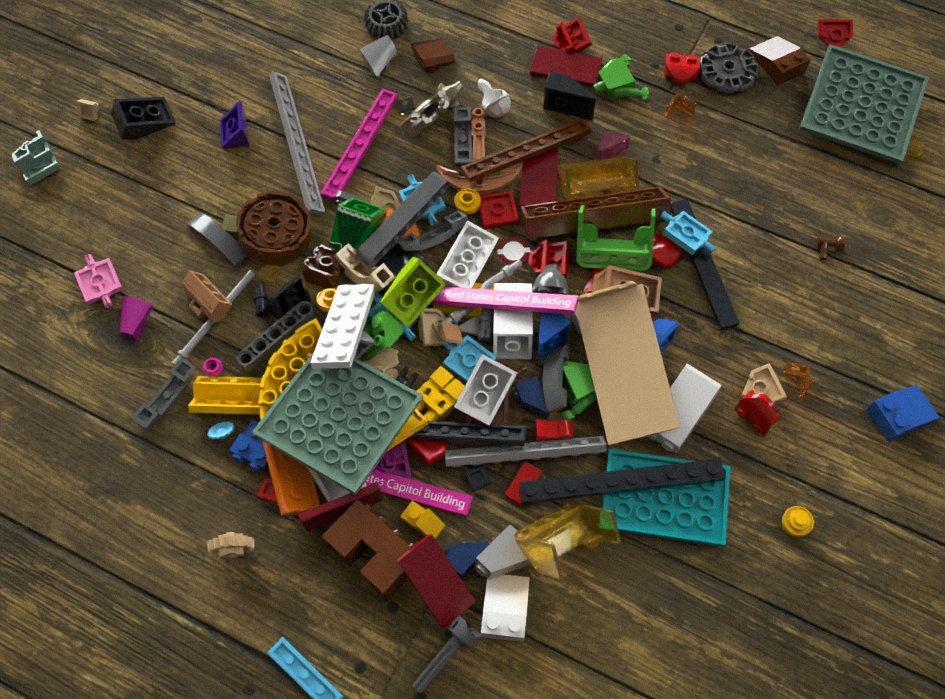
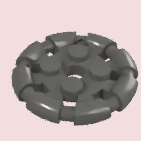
(724, 76)

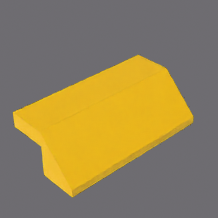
(225, 395)

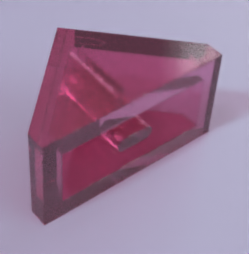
(612, 143)

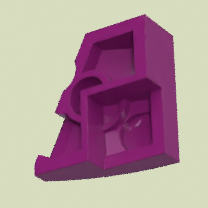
(134, 316)
(396, 461)

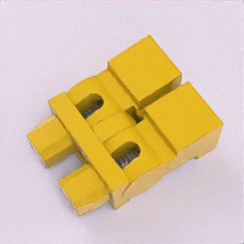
(439, 395)

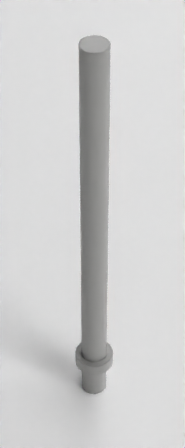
(208, 324)

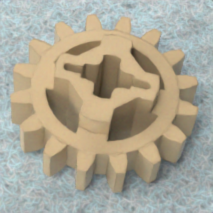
(230, 545)

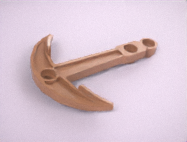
(488, 184)

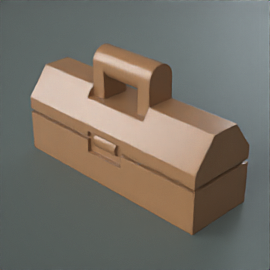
(205, 295)

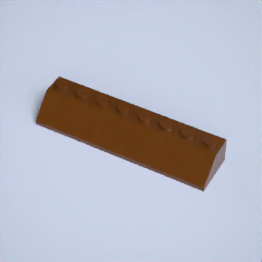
(600, 210)

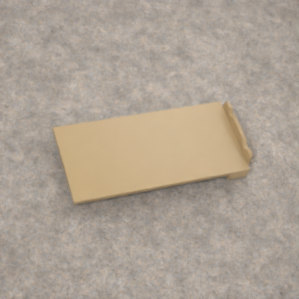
(626, 363)

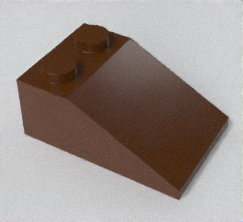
(781, 59)

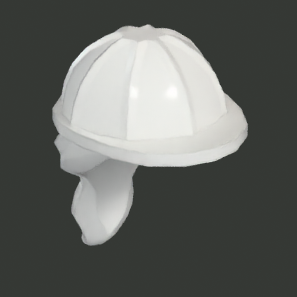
(495, 101)

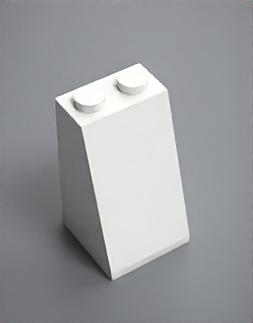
(513, 328)
(692, 397)

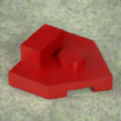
(835, 31)
(427, 451)

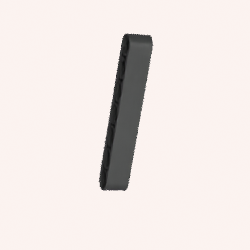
(402, 219)

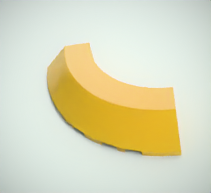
(286, 363)

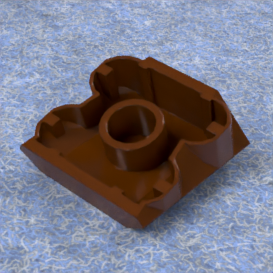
(432, 54)
(322, 267)

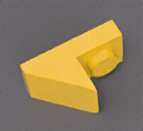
(422, 520)

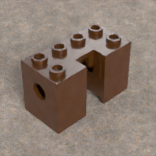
(362, 529)

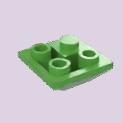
(384, 330)

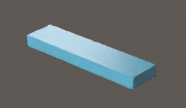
(302, 671)

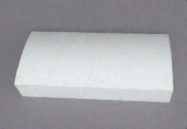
(467, 257)

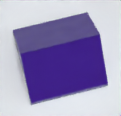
(234, 127)

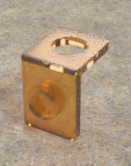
(681, 102)
(804, 372)

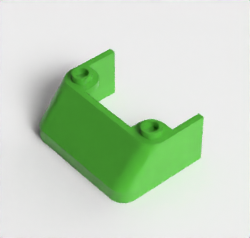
(625, 254)

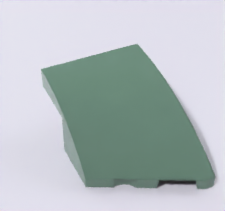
(35, 159)

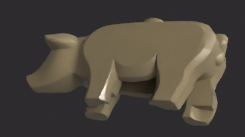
(431, 110)

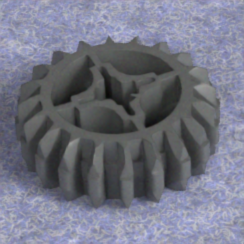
(386, 19)

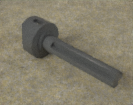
(461, 635)

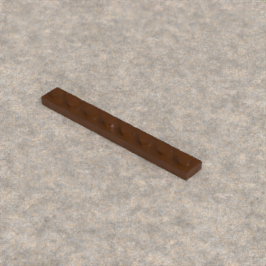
(525, 150)

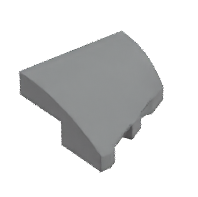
(379, 54)

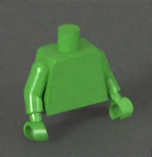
(618, 80)
(579, 387)

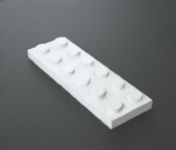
(343, 327)

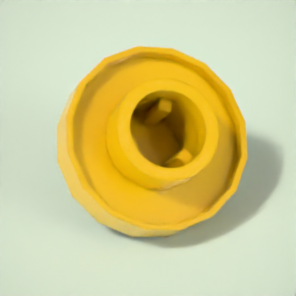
(467, 201)
(325, 299)
(797, 521)

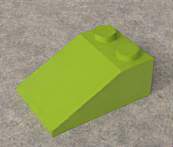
(412, 291)

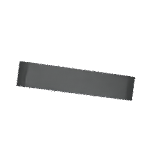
(266, 338)

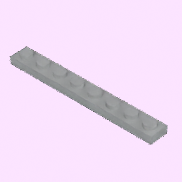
(531, 450)

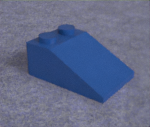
(902, 412)

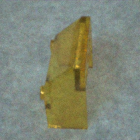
(598, 174)
(562, 531)

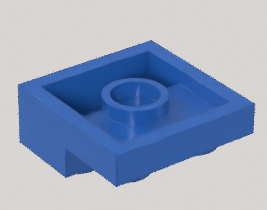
(250, 449)

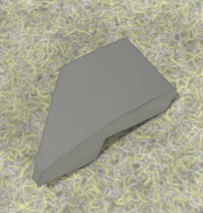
(472, 327)

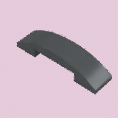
(462, 135)
(436, 236)
(218, 238)
(554, 393)
(167, 395)

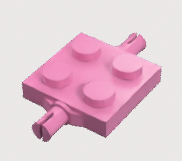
(98, 281)

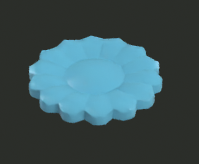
(220, 430)

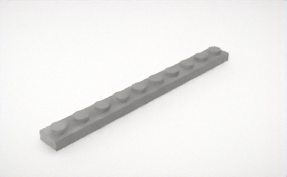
(297, 144)

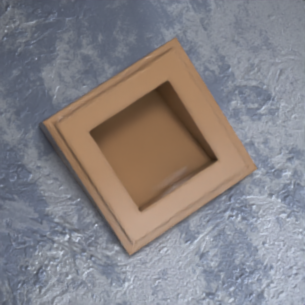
(450, 333)

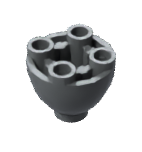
(551, 281)

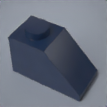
(531, 397)
(463, 556)

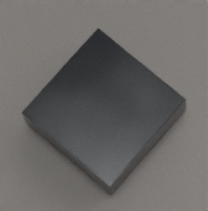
(477, 478)

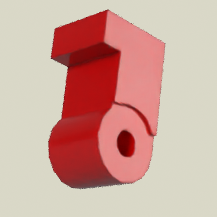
(553, 430)

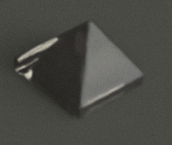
(405, 106)

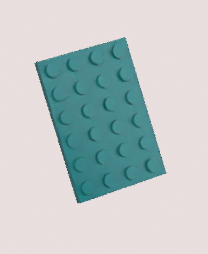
(676, 512)

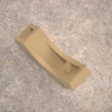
(360, 272)

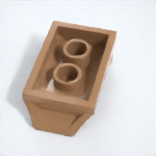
(617, 276)

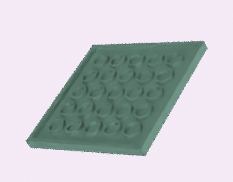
(864, 104)
(338, 420)

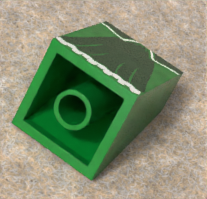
(355, 223)

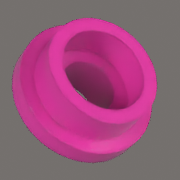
(210, 363)

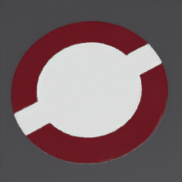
(513, 249)

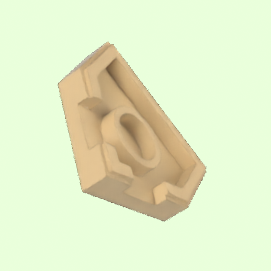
(385, 199)
(428, 327)
(765, 381)

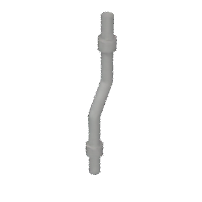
(505, 272)

